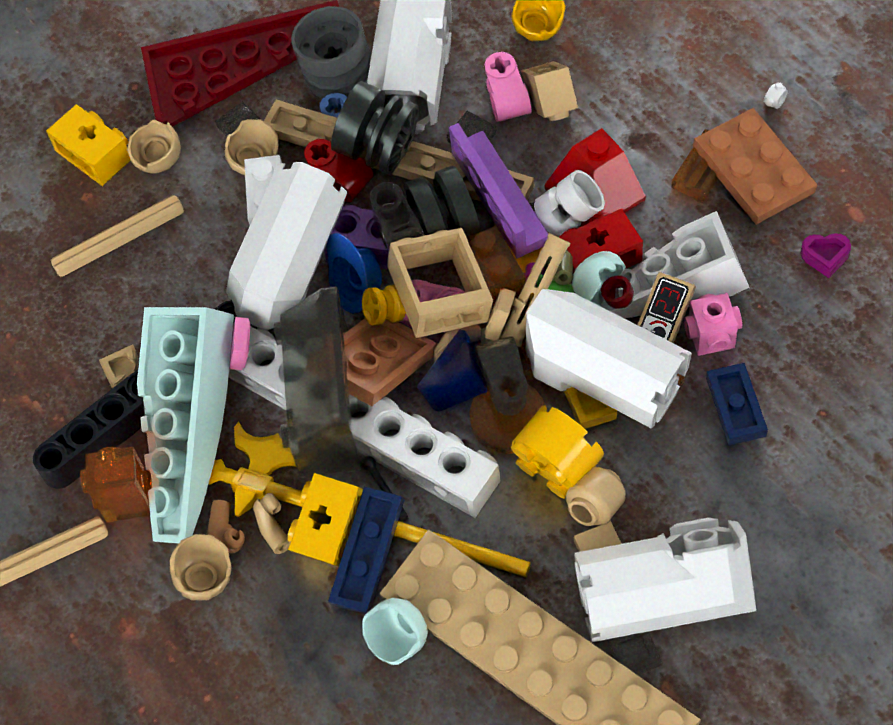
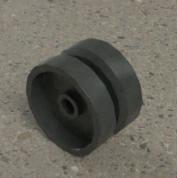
(444, 208)

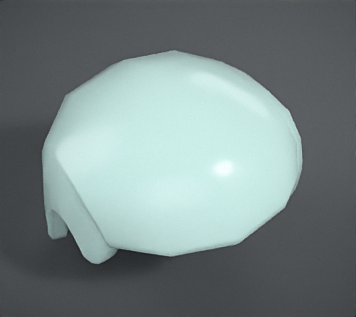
(594, 272)
(394, 630)

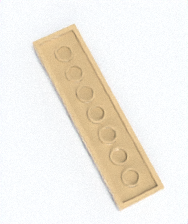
(524, 643)

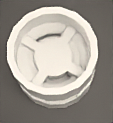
(569, 203)

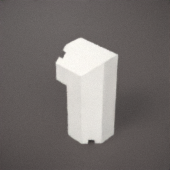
(411, 53)
(284, 243)
(602, 356)
(666, 582)

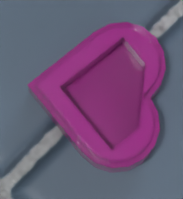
(826, 253)

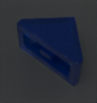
(453, 375)

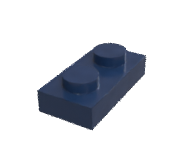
(736, 404)

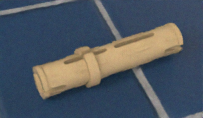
(556, 249)

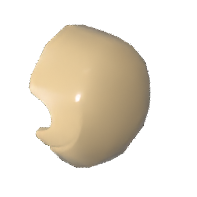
(250, 141)
(154, 147)
(200, 567)

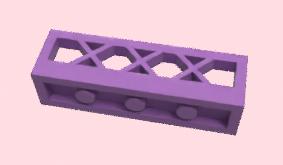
(498, 191)

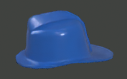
(351, 271)

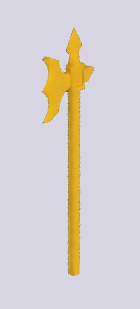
(268, 455)

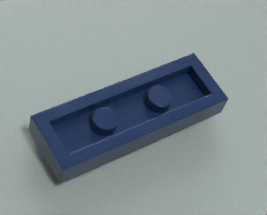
(366, 550)

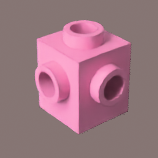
(712, 323)

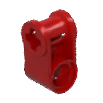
(347, 172)

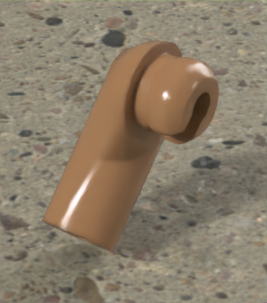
(221, 529)

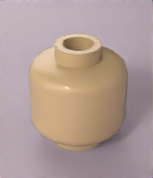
(596, 497)

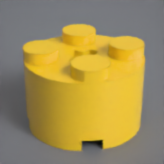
(555, 449)

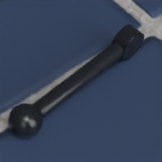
(369, 464)

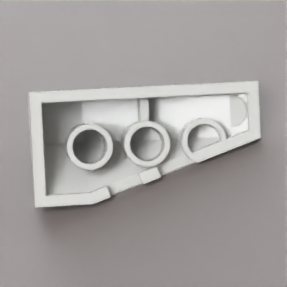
(695, 255)

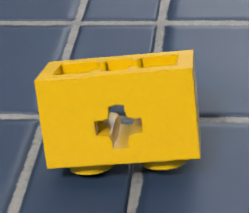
(89, 144)
(329, 498)

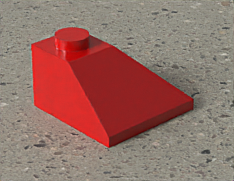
(608, 167)

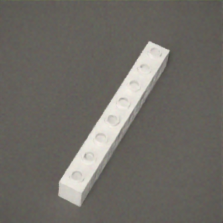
(463, 490)

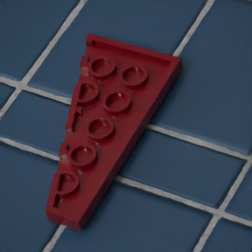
(214, 64)

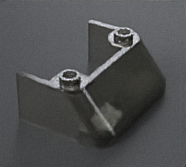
(317, 386)

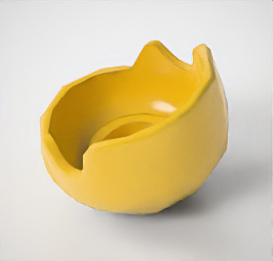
(538, 18)

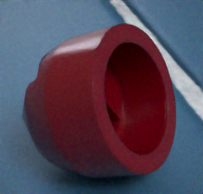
(611, 294)

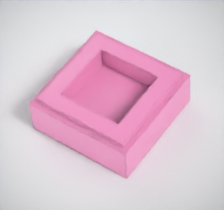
(240, 343)

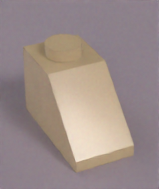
(550, 90)

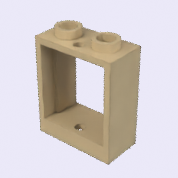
(446, 312)

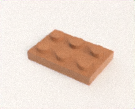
(755, 166)
(382, 358)

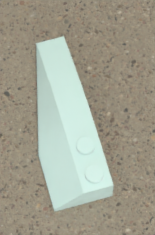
(184, 400)

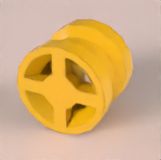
(382, 305)

